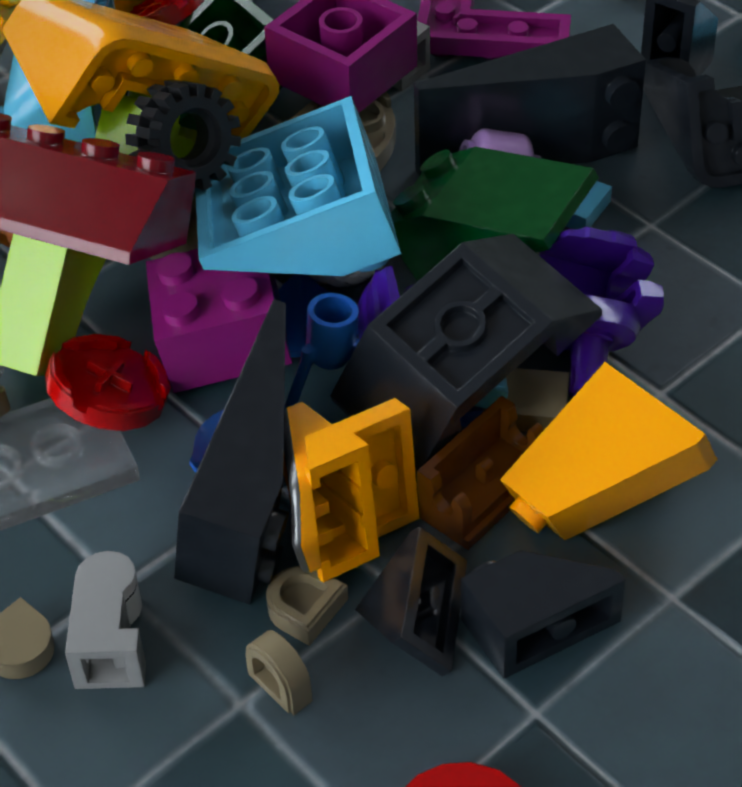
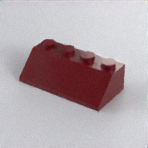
(91, 194)

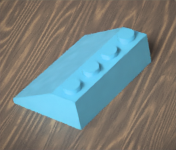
(299, 201)

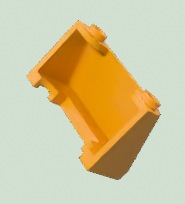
(94, 54)

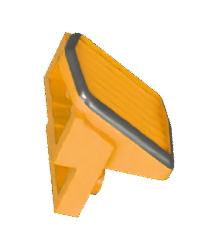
(347, 484)

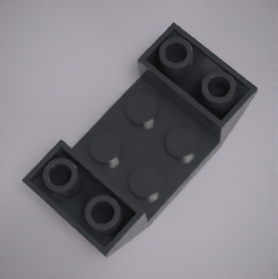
(462, 336)

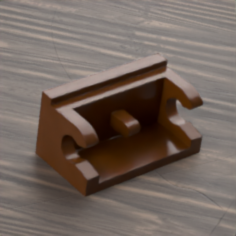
(462, 482)

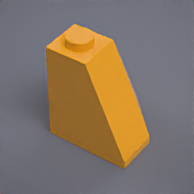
(604, 457)

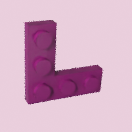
(487, 33)

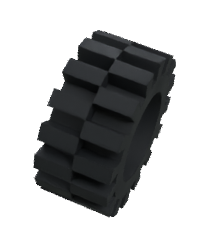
(211, 120)

